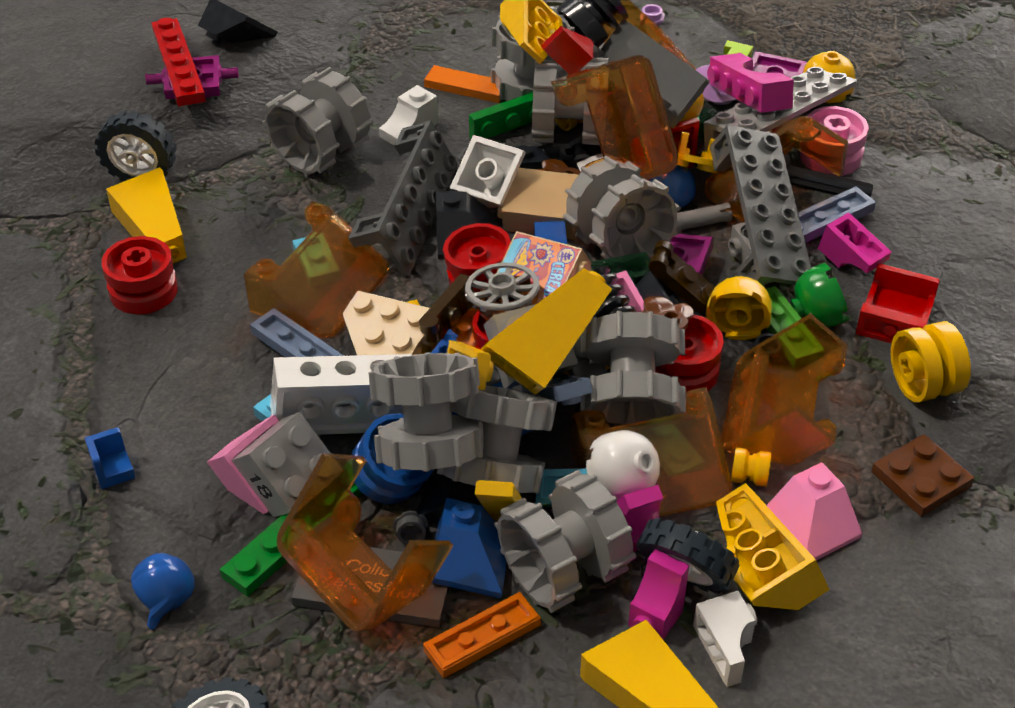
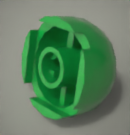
(820, 297)

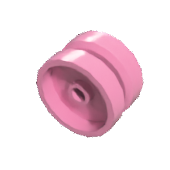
(849, 126)

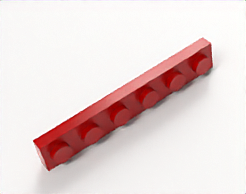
(178, 62)

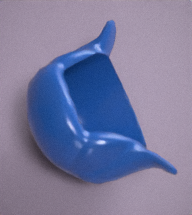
(680, 183)
(162, 585)

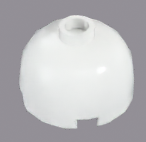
(624, 462)

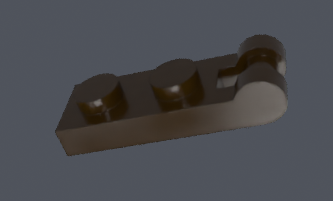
(680, 276)
(444, 313)

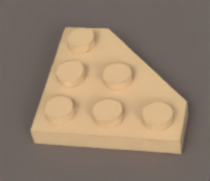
(384, 325)

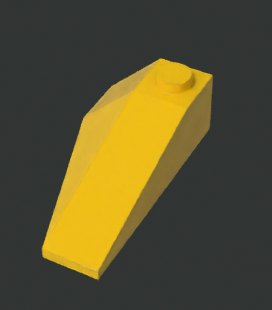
(530, 24)
(772, 562)

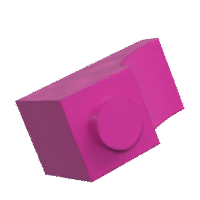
(850, 242)
(639, 508)
(660, 593)

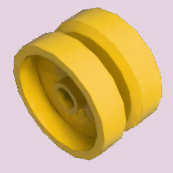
(930, 361)

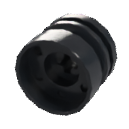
(592, 15)

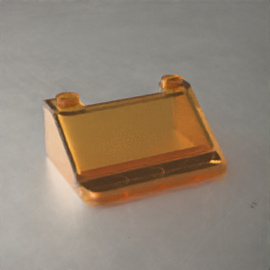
(317, 277)
(688, 450)

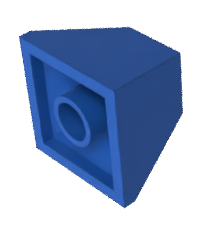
(476, 557)

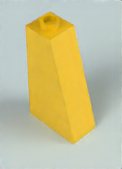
(147, 210)
(544, 335)
(641, 672)

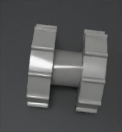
(514, 66)
(547, 107)
(316, 122)
(620, 209)
(632, 349)
(503, 419)
(429, 432)
(584, 530)

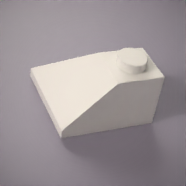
(487, 171)

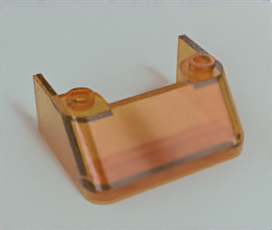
(799, 133)
(337, 563)

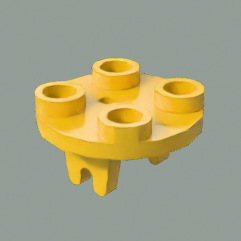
(703, 163)

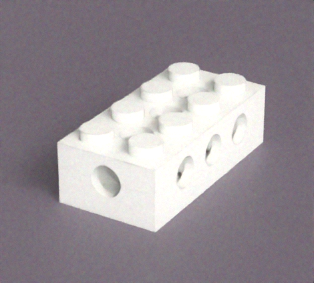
(328, 392)

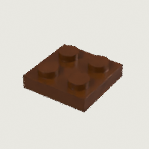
(922, 475)

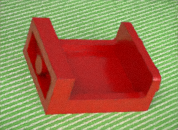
(896, 303)

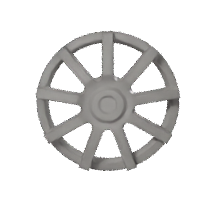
(502, 286)

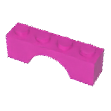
(756, 89)

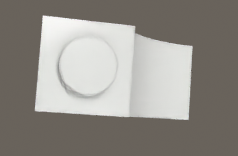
(412, 108)
(724, 628)

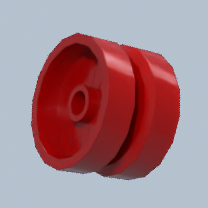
(474, 248)
(139, 275)
(702, 356)

